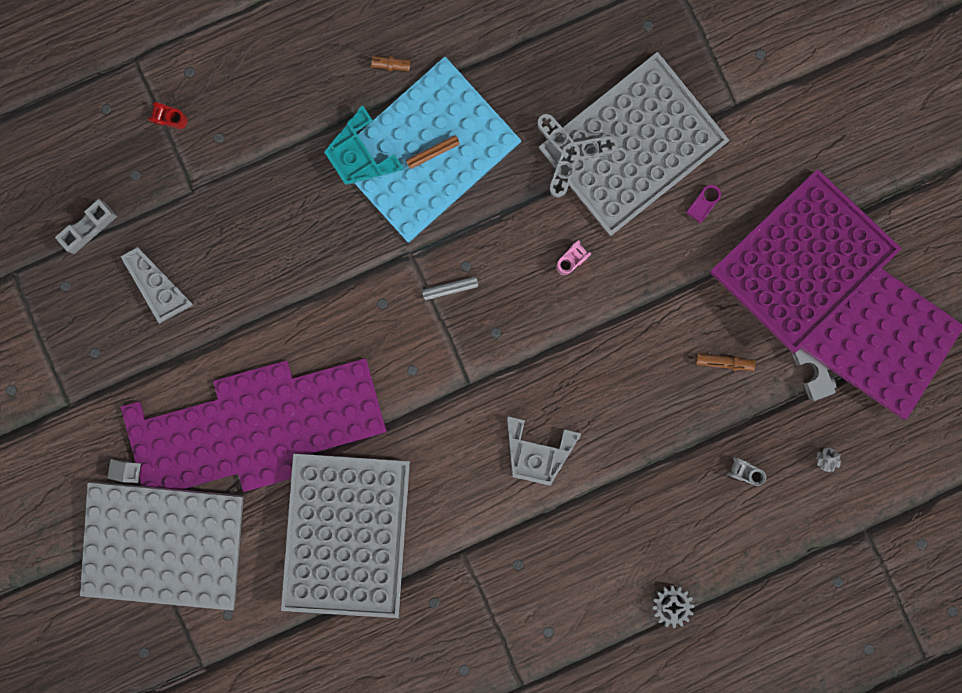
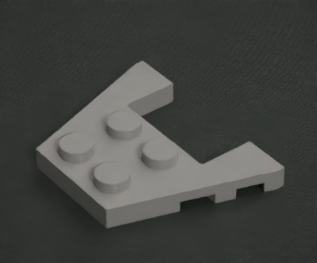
(537, 461)

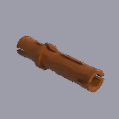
(725, 362)

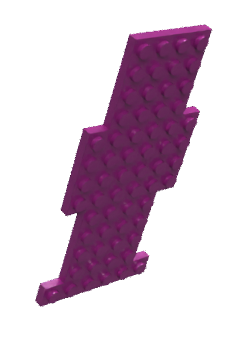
(255, 426)

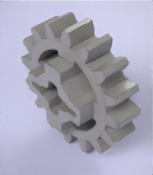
(664, 606)

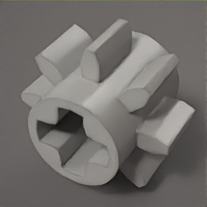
(828, 459)

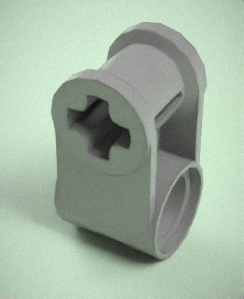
(745, 472)

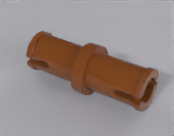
(390, 63)

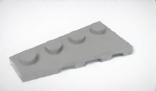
(160, 294)

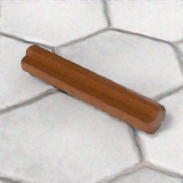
(432, 152)

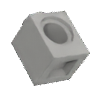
(124, 471)

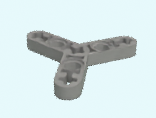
(578, 149)

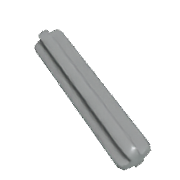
(450, 288)

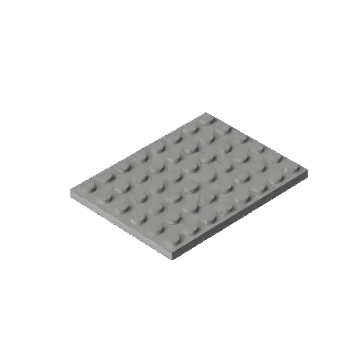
(659, 141)
(345, 536)
(161, 545)

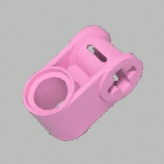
(574, 256)

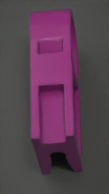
(701, 207)

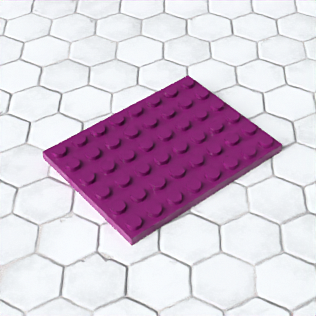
(805, 261)
(886, 342)

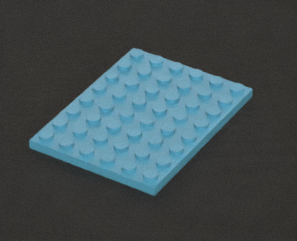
(423, 116)

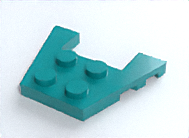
(351, 156)

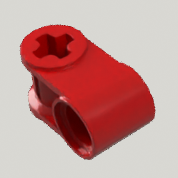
(164, 116)

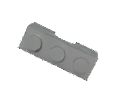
(95, 220)
(821, 384)

